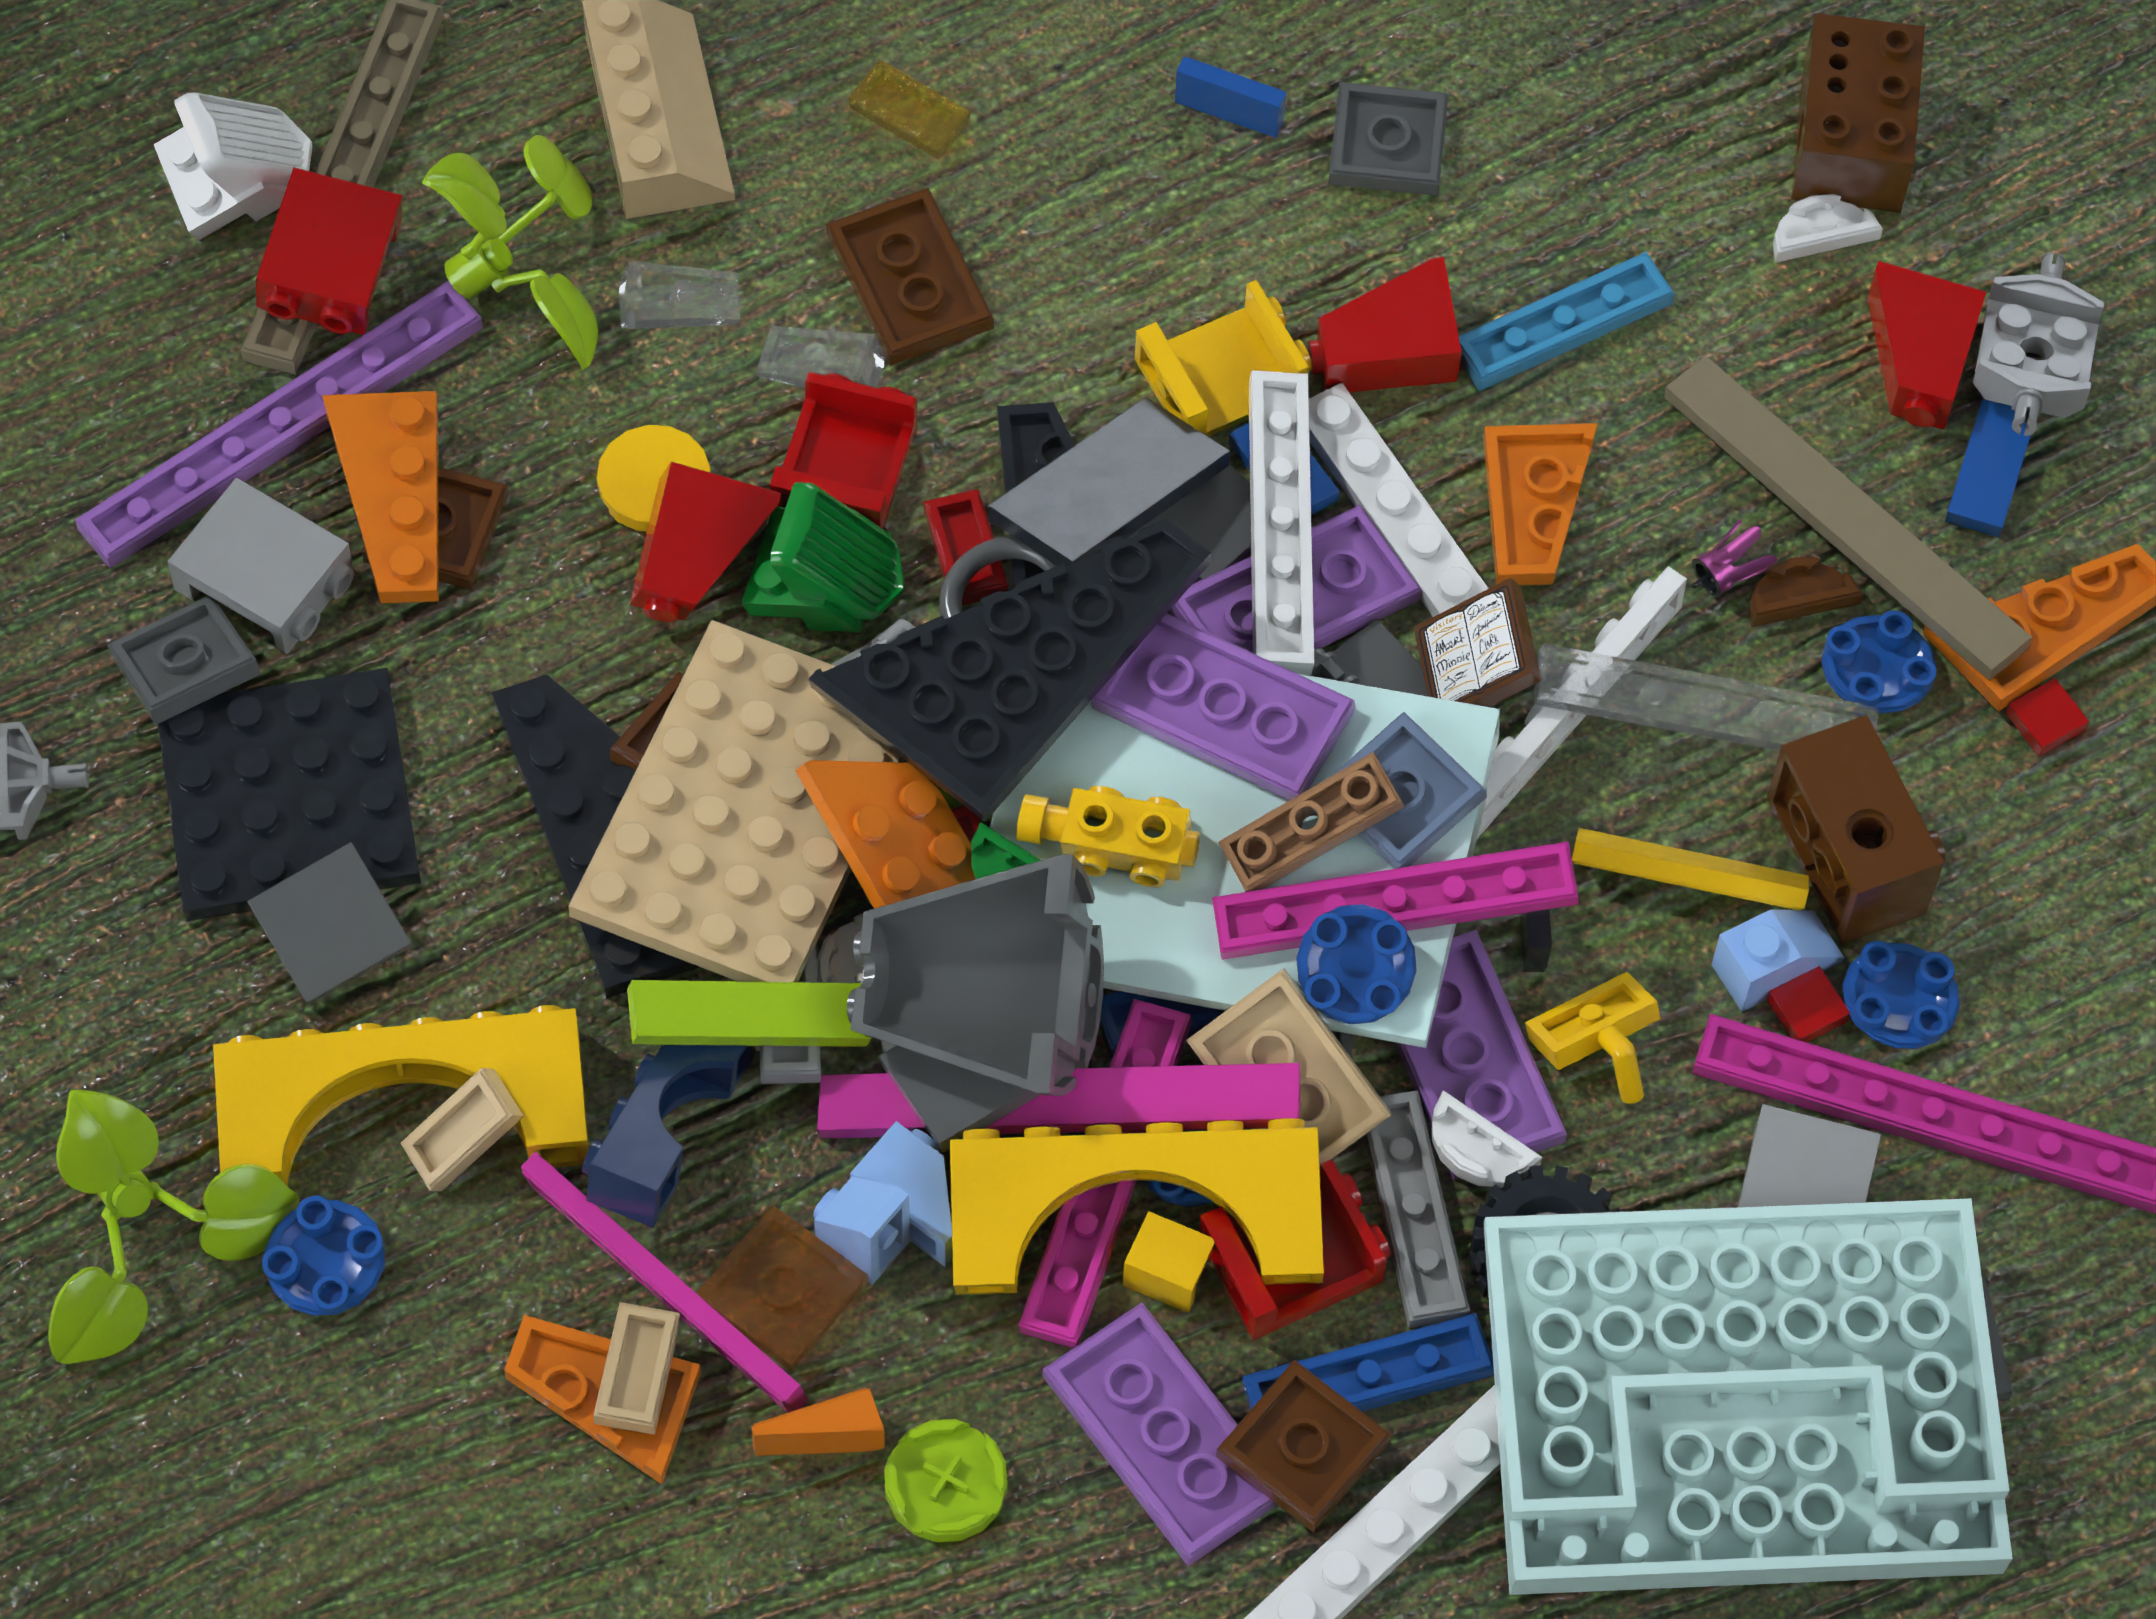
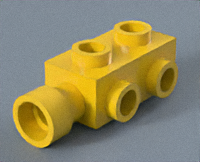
(1120, 839)

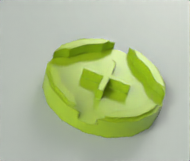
(945, 1480)

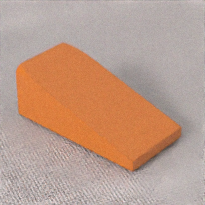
(830, 1426)

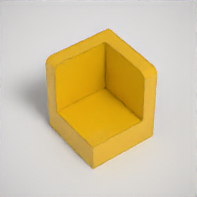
(1167, 1261)

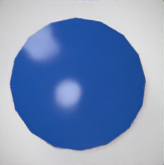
(1879, 662)
(1356, 964)
(1901, 994)
(324, 1257)

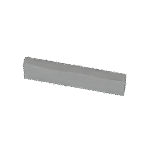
(1415, 1214)

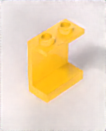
(1209, 368)

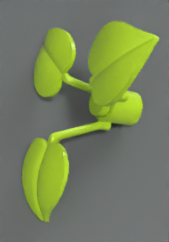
(487, 261)
(103, 1154)

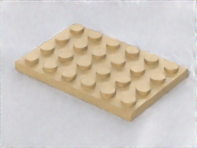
(716, 832)

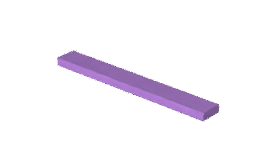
(276, 425)

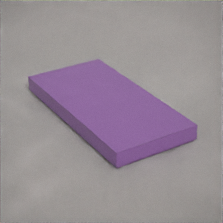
(1352, 578)
(1227, 707)
(1481, 1053)
(1158, 1431)

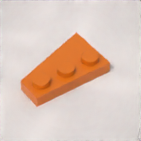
(1533, 494)
(565, 1374)

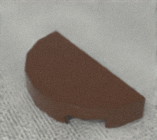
(1801, 589)

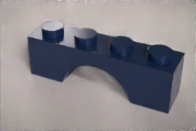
(639, 1160)

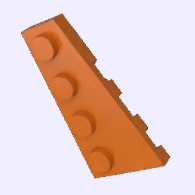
(392, 478)
(2065, 620)

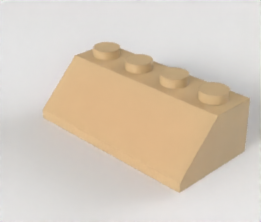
(656, 106)

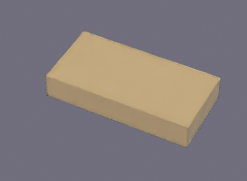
(461, 1129)
(637, 1368)

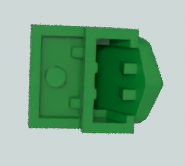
(824, 564)

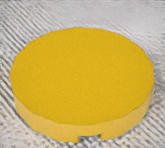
(633, 466)

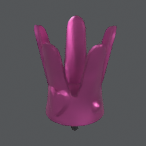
(1715, 567)

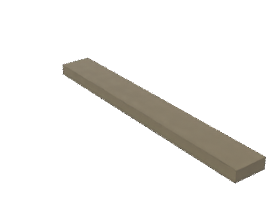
(358, 146)
(1848, 518)

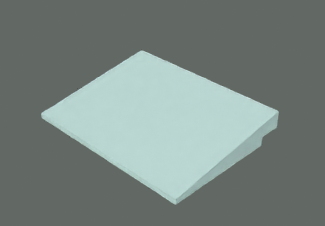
(1167, 936)
(1840, 1455)

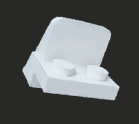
(230, 160)

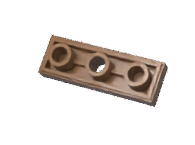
(1345, 808)

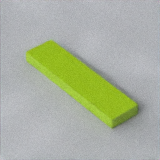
(741, 1013)

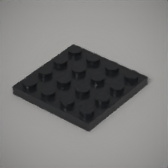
(281, 781)

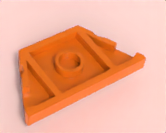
(889, 827)

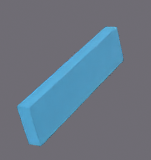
(1564, 321)

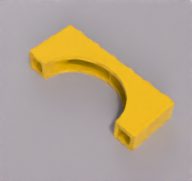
(283, 1086)
(1014, 1184)

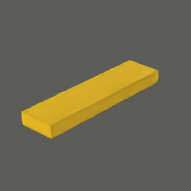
(1691, 869)

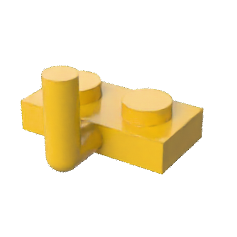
(1595, 1022)

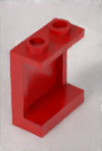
(327, 251)
(850, 444)
(1351, 1260)

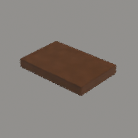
(909, 276)

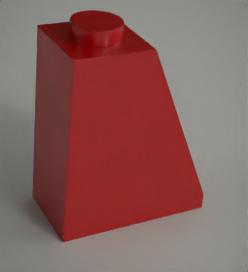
(1391, 335)
(1921, 340)
(693, 537)

